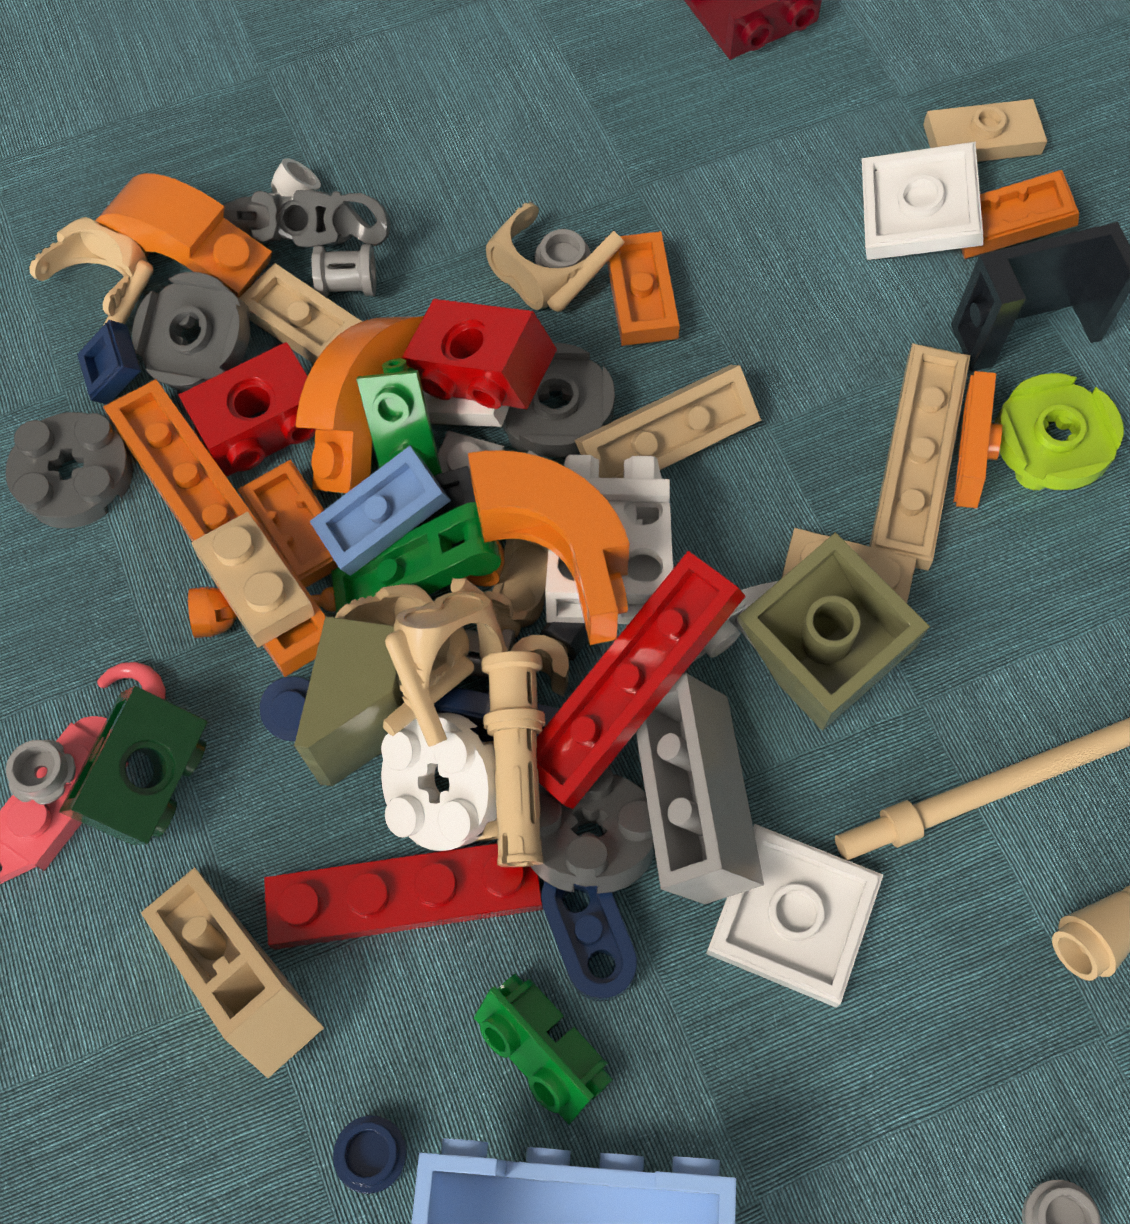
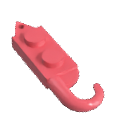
(35, 832)

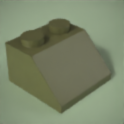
(831, 630)
(347, 699)

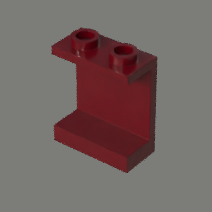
(752, 24)

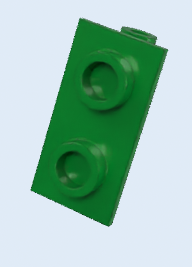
(398, 413)
(559, 1073)

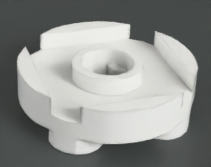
(410, 791)

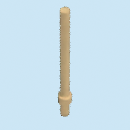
(907, 822)

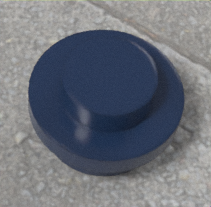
(283, 706)
(370, 1154)

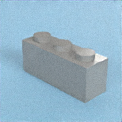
(697, 795)

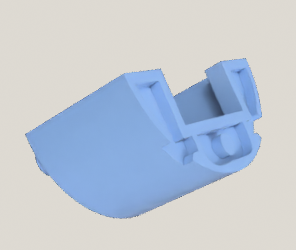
(545, 1189)

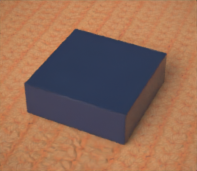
(108, 362)

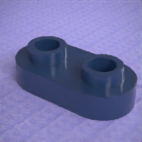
(587, 934)

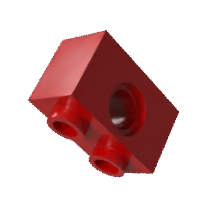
(480, 353)
(227, 401)

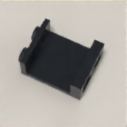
(1042, 276)

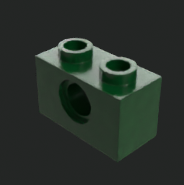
(102, 790)

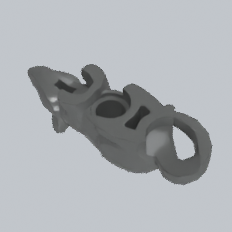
(308, 218)

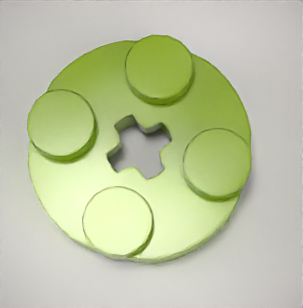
(1053, 463)

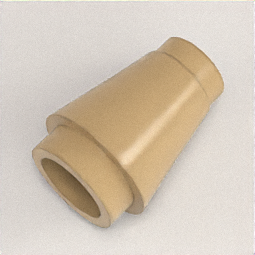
(1095, 937)

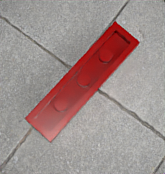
(633, 677)
(395, 896)

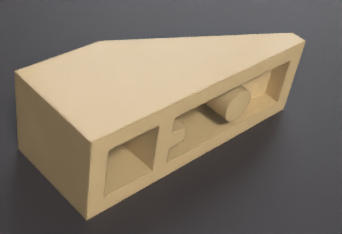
(231, 974)

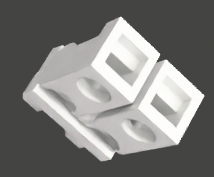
(644, 511)

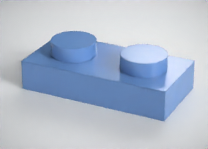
(379, 511)

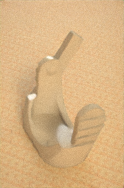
(91, 243)
(541, 285)
(521, 588)
(419, 636)
(451, 661)

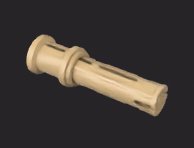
(515, 726)

